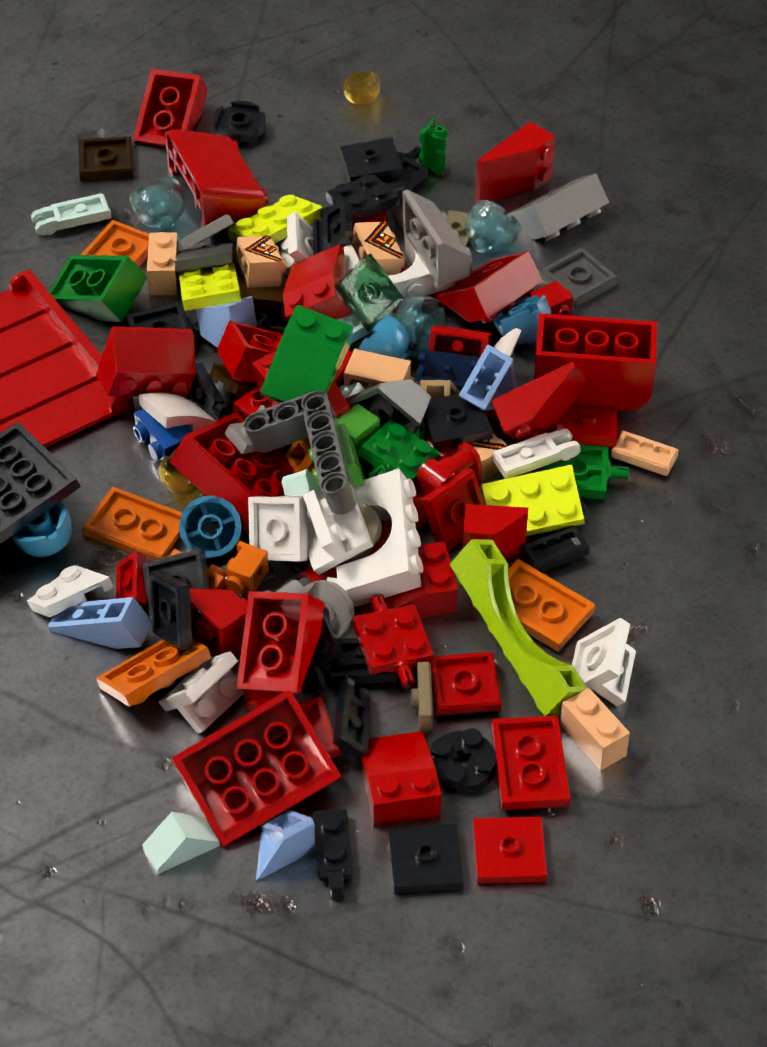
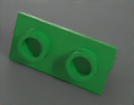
(432, 139)

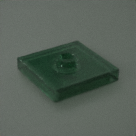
(369, 292)

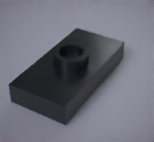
(554, 549)

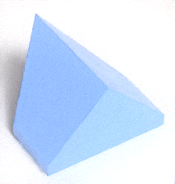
(215, 318)
(489, 379)
(284, 841)

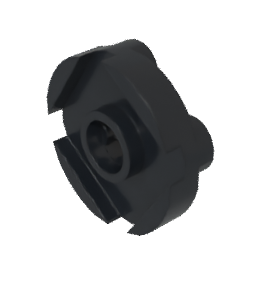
(227, 122)
(468, 745)

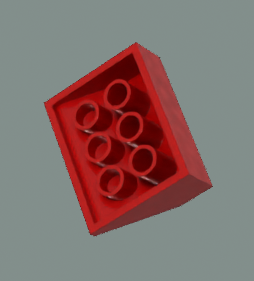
(222, 471)
(256, 767)

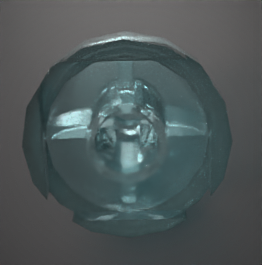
(159, 204)
(490, 228)
(417, 317)

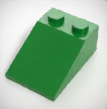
(98, 286)
(307, 355)

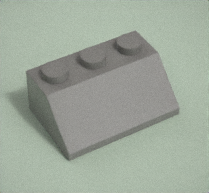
(561, 208)
(434, 240)

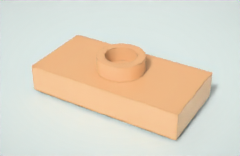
(644, 453)

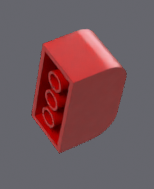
(611, 351)

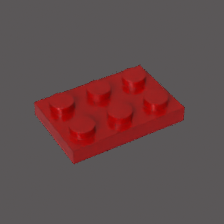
(530, 763)

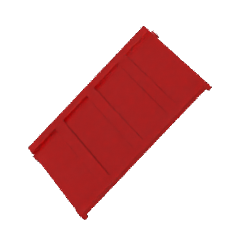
(48, 367)

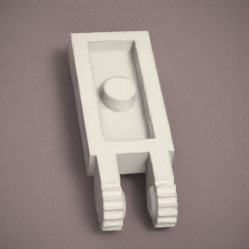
(535, 453)

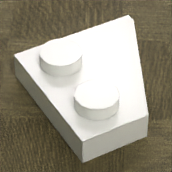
(67, 590)

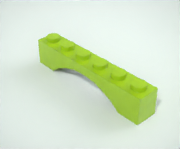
(485, 578)

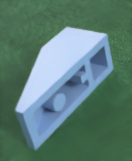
(104, 622)

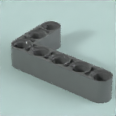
(312, 418)

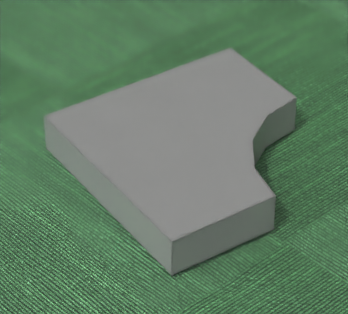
(206, 231)

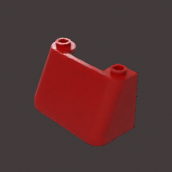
(214, 175)

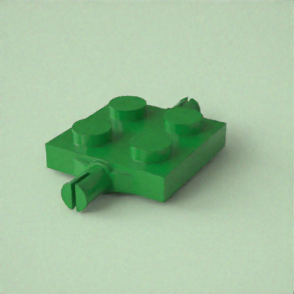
(397, 448)
(591, 470)

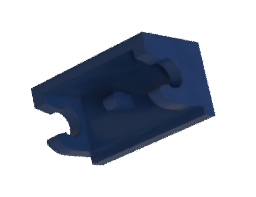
(445, 366)

